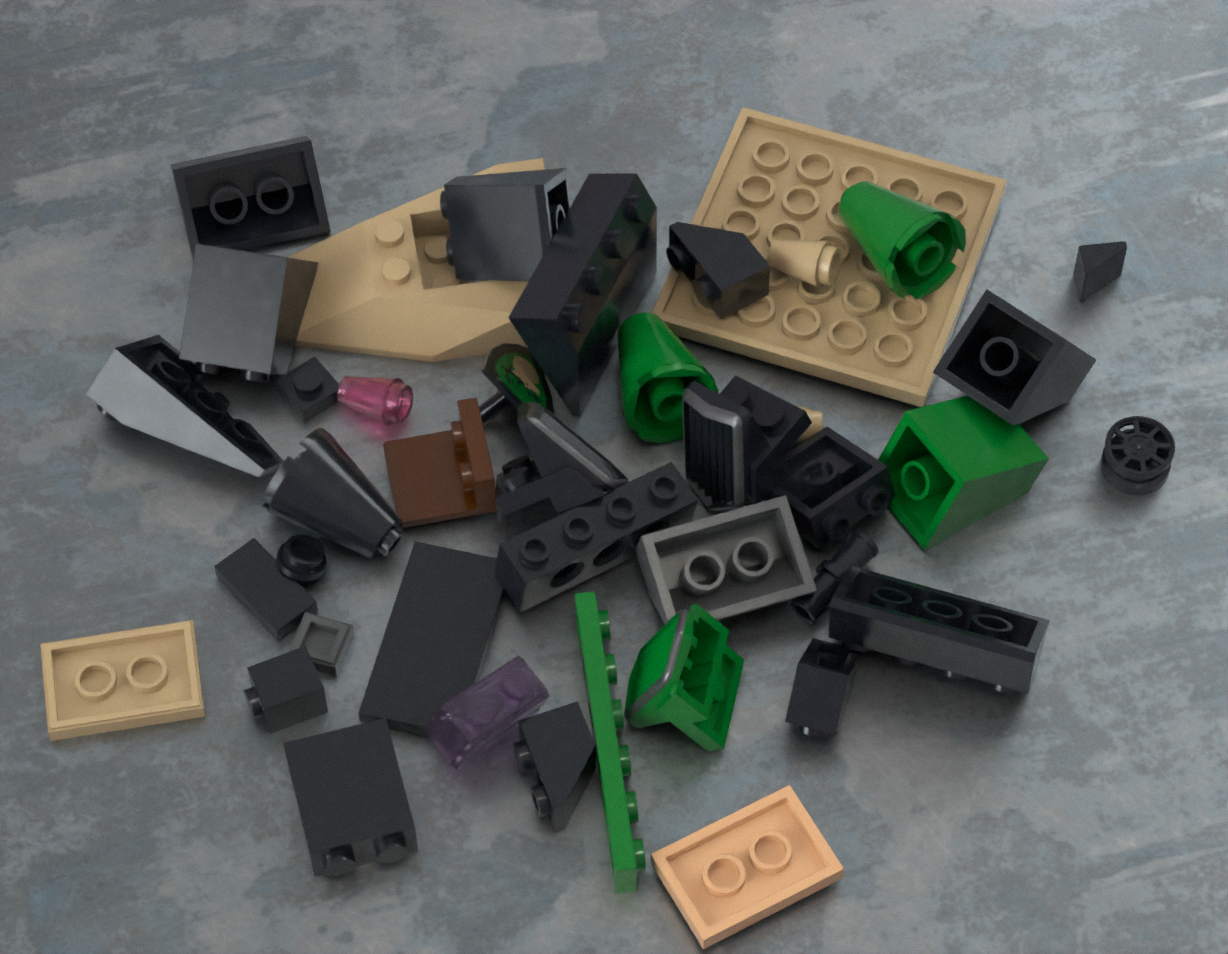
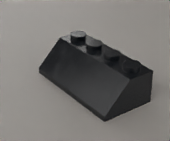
(937, 630)

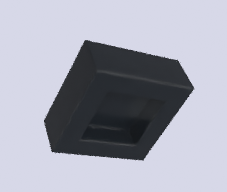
(308, 389)

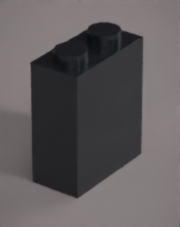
(351, 798)

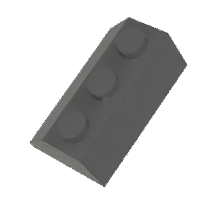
(727, 562)

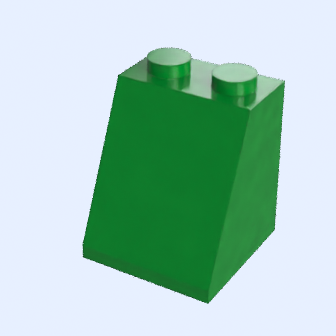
(956, 467)

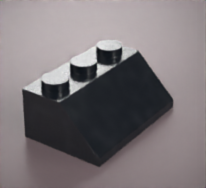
(252, 196)

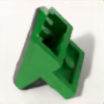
(686, 679)

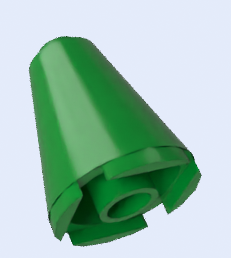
(902, 238)
(653, 377)

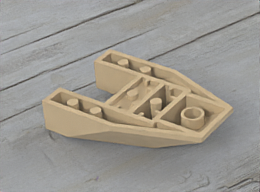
(396, 296)

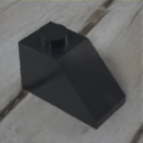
(822, 688)

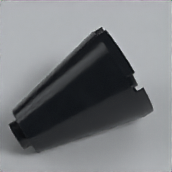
(333, 498)

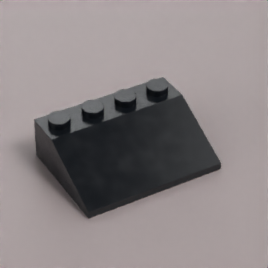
(589, 283)

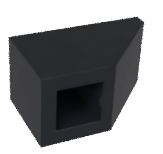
(720, 265)
(561, 759)

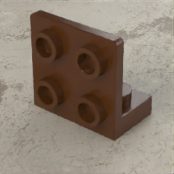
(443, 471)

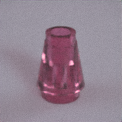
(377, 397)

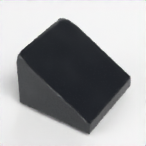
(1098, 266)

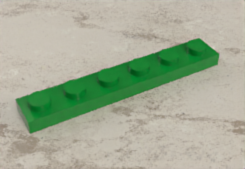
(612, 759)

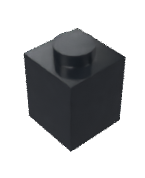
(285, 690)

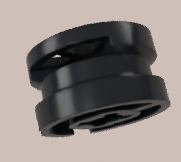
(1137, 458)

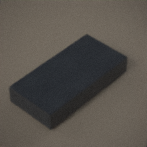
(265, 589)

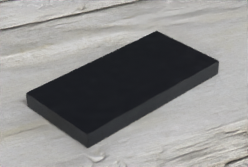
(433, 636)

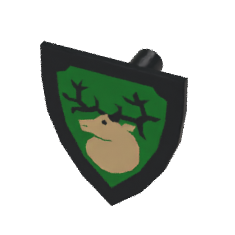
(517, 381)

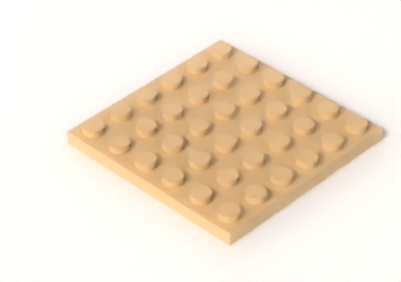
(788, 185)

